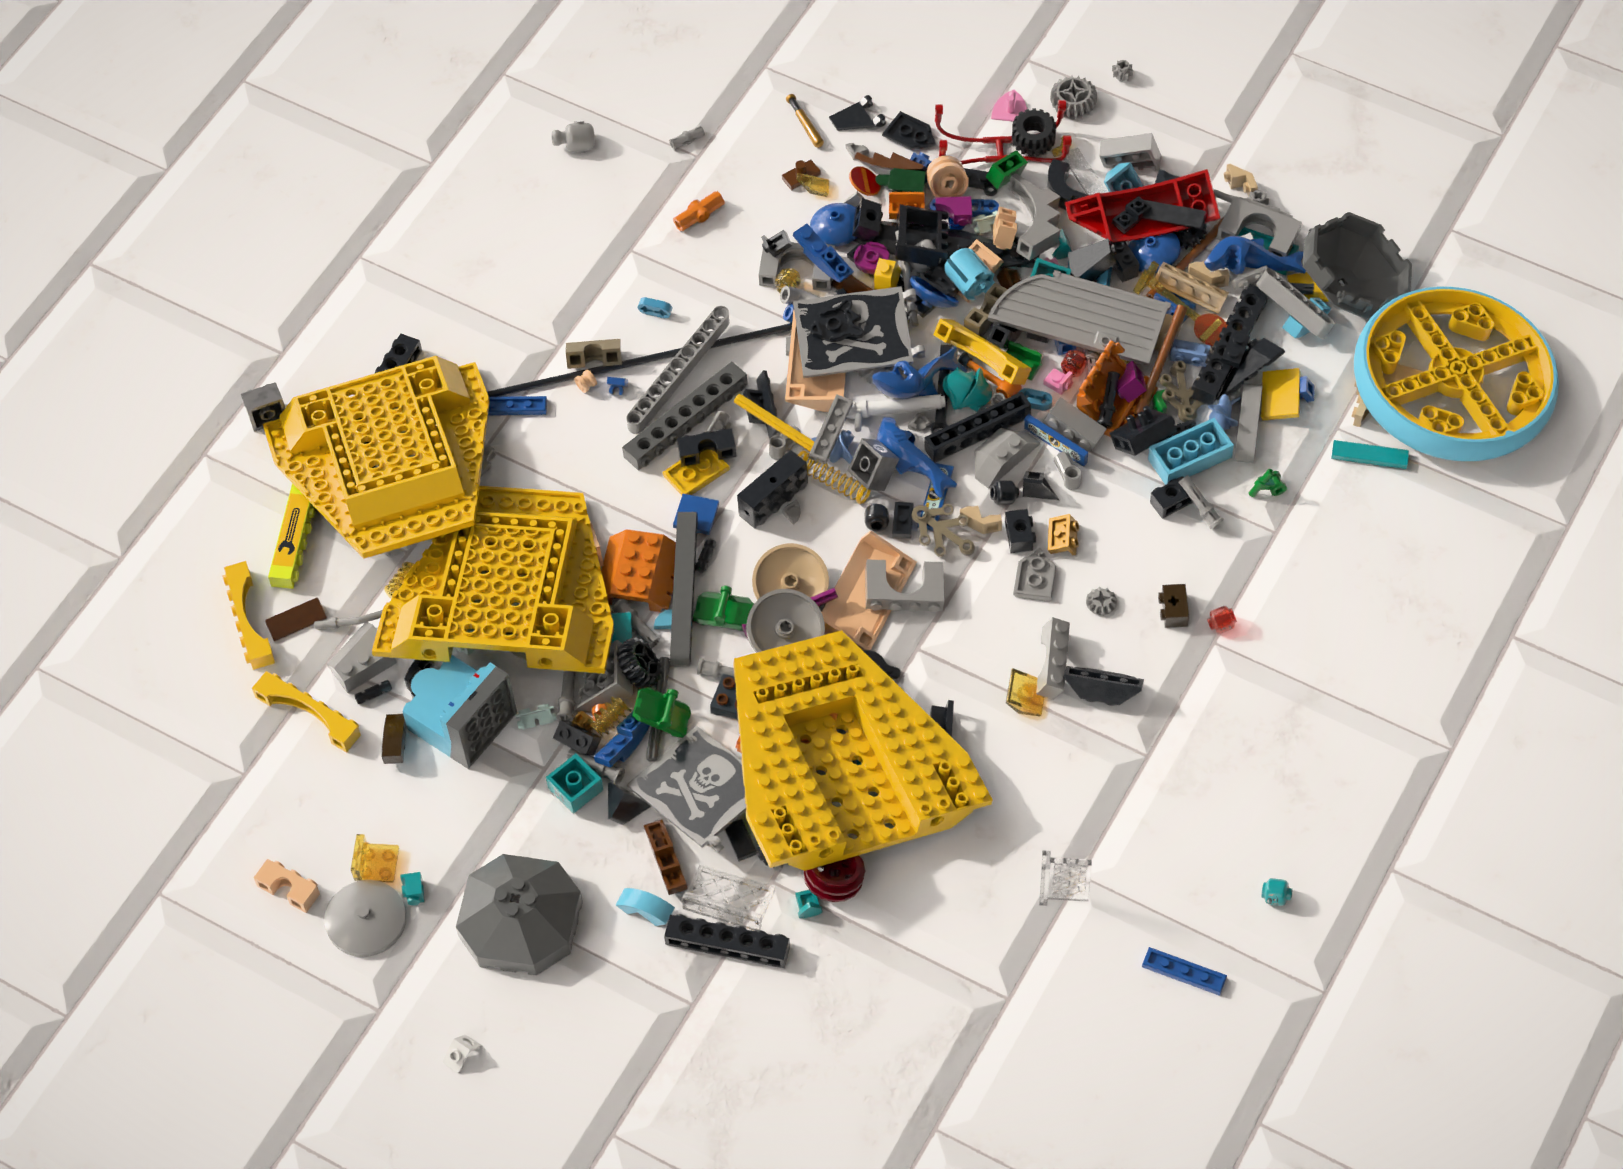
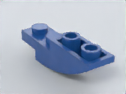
(821, 255)
(622, 745)

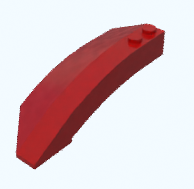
(1098, 210)

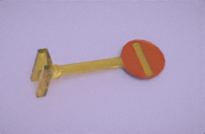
(1206, 326)

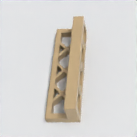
(1191, 287)

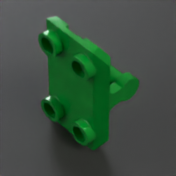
(722, 609)
(662, 711)

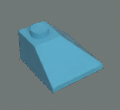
(1122, 178)

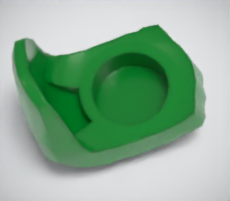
(1158, 402)

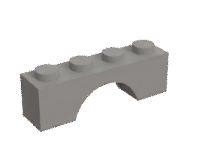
(1055, 638)

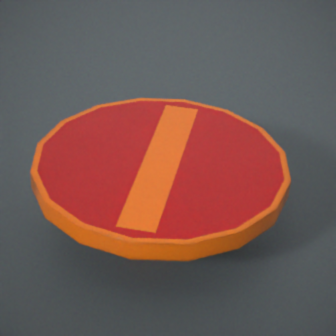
(864, 181)

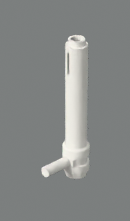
(879, 407)

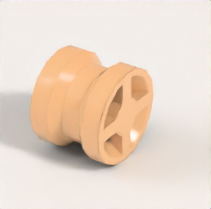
(585, 381)

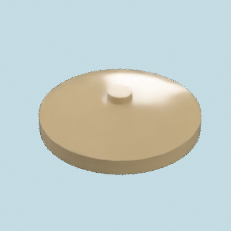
(790, 568)

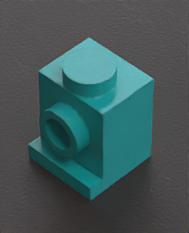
(413, 888)

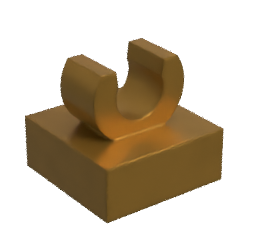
(582, 720)

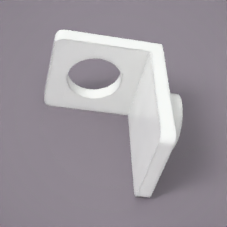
(459, 1052)

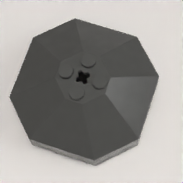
(1362, 258)
(521, 934)

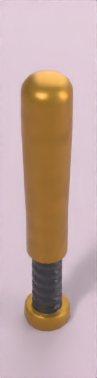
(811, 131)

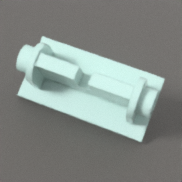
(983, 223)
(528, 717)

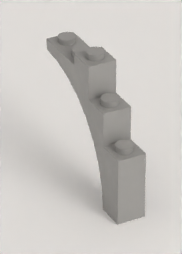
(1044, 215)

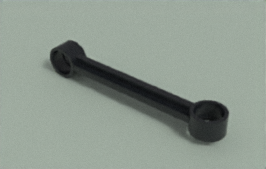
(940, 416)

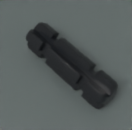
(705, 555)
(373, 692)

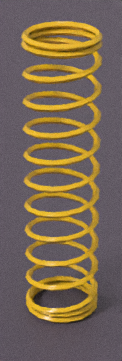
(859, 495)

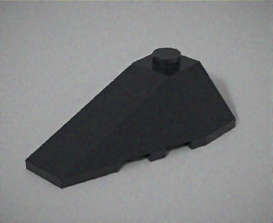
(1256, 356)

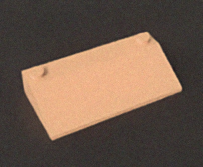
(810, 392)
(849, 609)

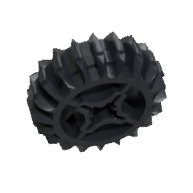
(639, 663)

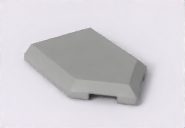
(1035, 577)

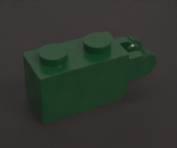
(903, 180)

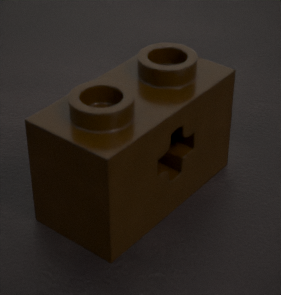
(1175, 605)

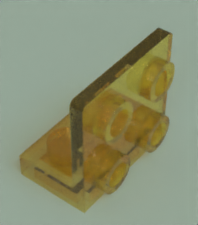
(374, 861)

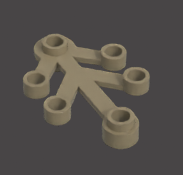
(1186, 411)
(941, 528)

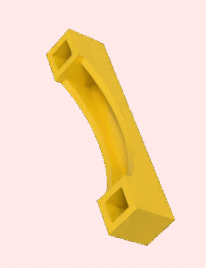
(1003, 363)
(239, 581)
(273, 690)

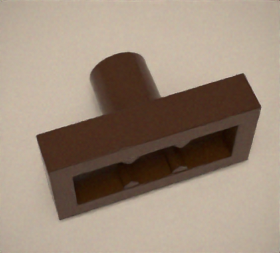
(801, 167)

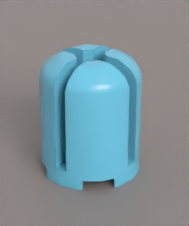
(969, 273)

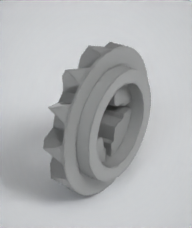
(1094, 604)

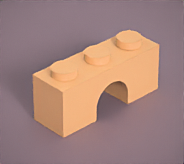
(1004, 228)
(274, 876)

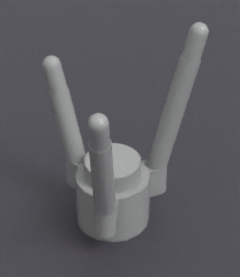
(720, 421)

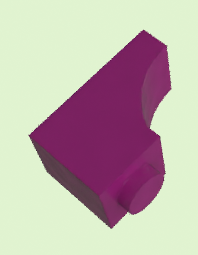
(957, 208)
(1131, 383)

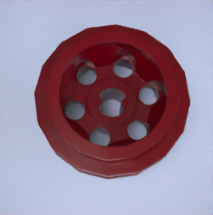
(831, 882)

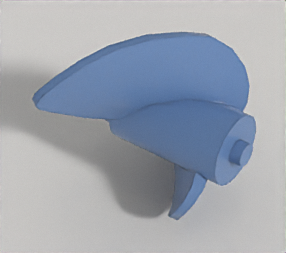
(1222, 412)
(841, 447)

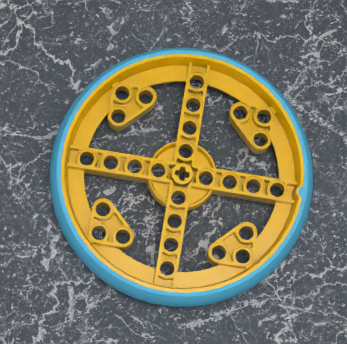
(1456, 374)

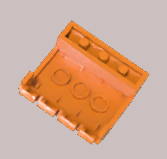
(1093, 388)
(640, 568)

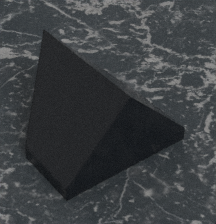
(1037, 486)
(624, 804)

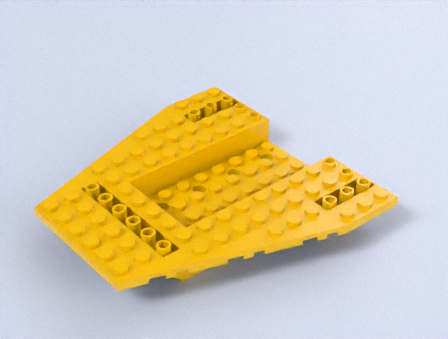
(404, 497)
(562, 598)
(905, 756)

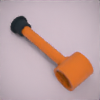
(1004, 387)

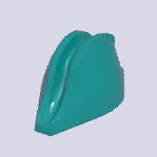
(957, 386)
(978, 394)

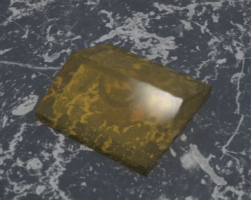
(1022, 694)

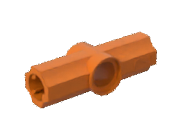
(698, 211)

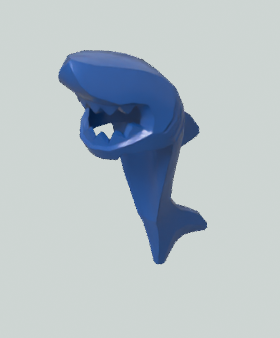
(1240, 252)
(917, 382)
(910, 457)

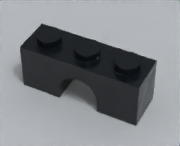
(719, 441)

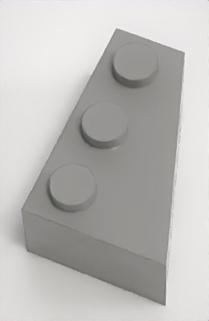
(1137, 149)
(1074, 425)

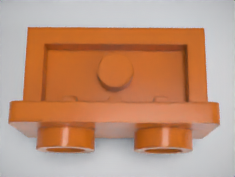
(914, 199)

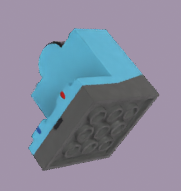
(460, 708)

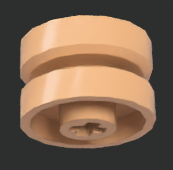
(947, 177)

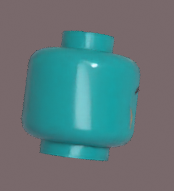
(1276, 892)

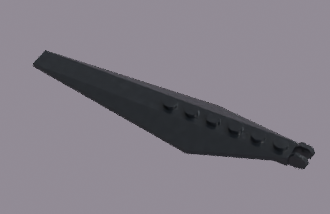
(956, 240)

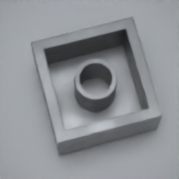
(263, 405)
(873, 464)

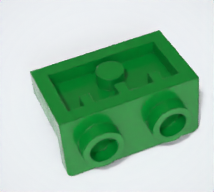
(1027, 356)

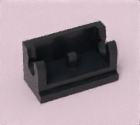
(937, 278)

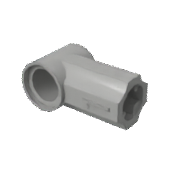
(783, 444)
(1069, 471)

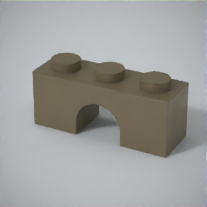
(977, 319)
(580, 353)

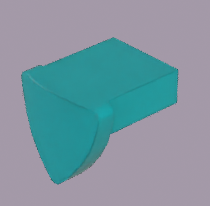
(1065, 247)
(807, 904)

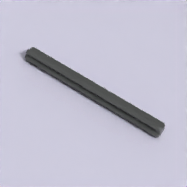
(654, 735)

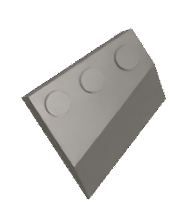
(355, 661)
(600, 686)

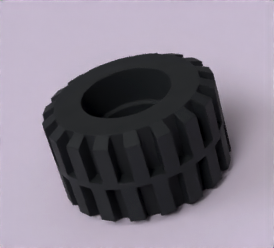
(1033, 121)

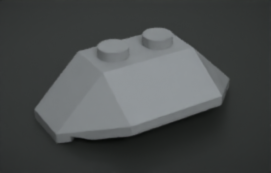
(1001, 454)

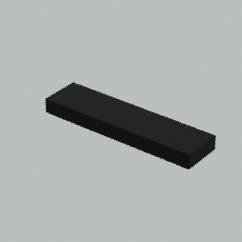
(1176, 215)

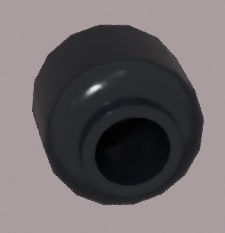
(1004, 492)
(876, 517)

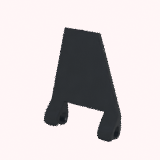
(856, 117)

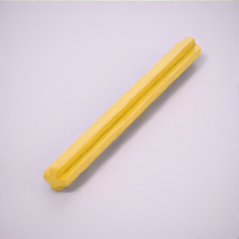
(774, 422)

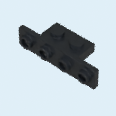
(764, 398)

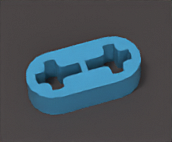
(654, 307)
(1036, 397)

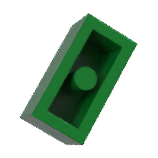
(1001, 171)

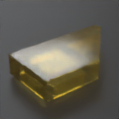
(814, 185)

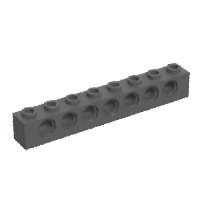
(696, 406)

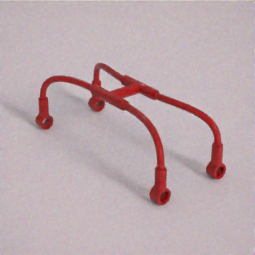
(999, 140)

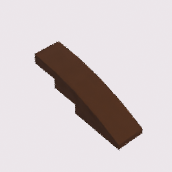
(894, 161)
(665, 857)

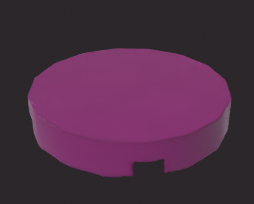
(868, 255)

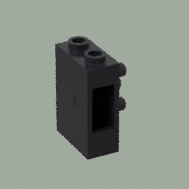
(1143, 431)

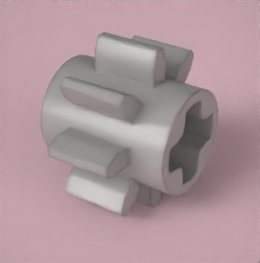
(1122, 70)
(1259, 196)

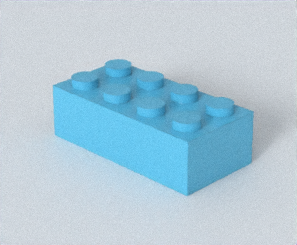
(1191, 451)

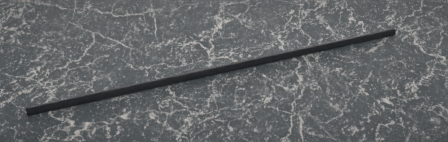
(635, 361)

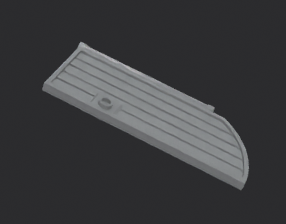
(1083, 314)

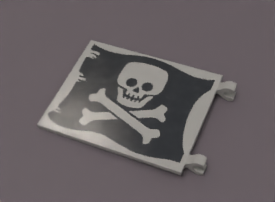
(884, 339)
(695, 787)

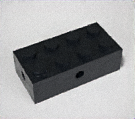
(772, 489)

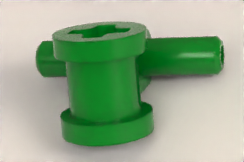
(1269, 481)

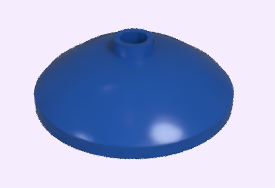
(834, 223)
(1163, 249)
(931, 295)

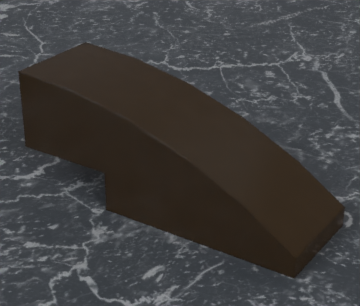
(393, 739)

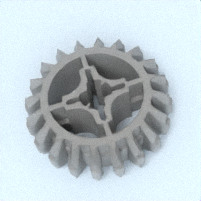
(1077, 92)

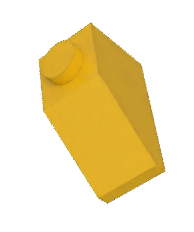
(886, 274)

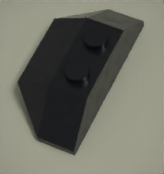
(1102, 685)

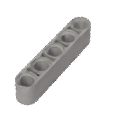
(1295, 303)
(1248, 423)

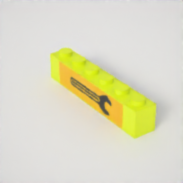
(291, 540)

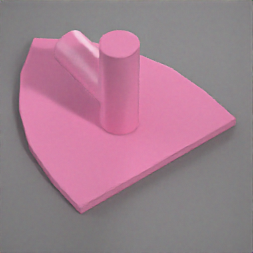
(1008, 106)

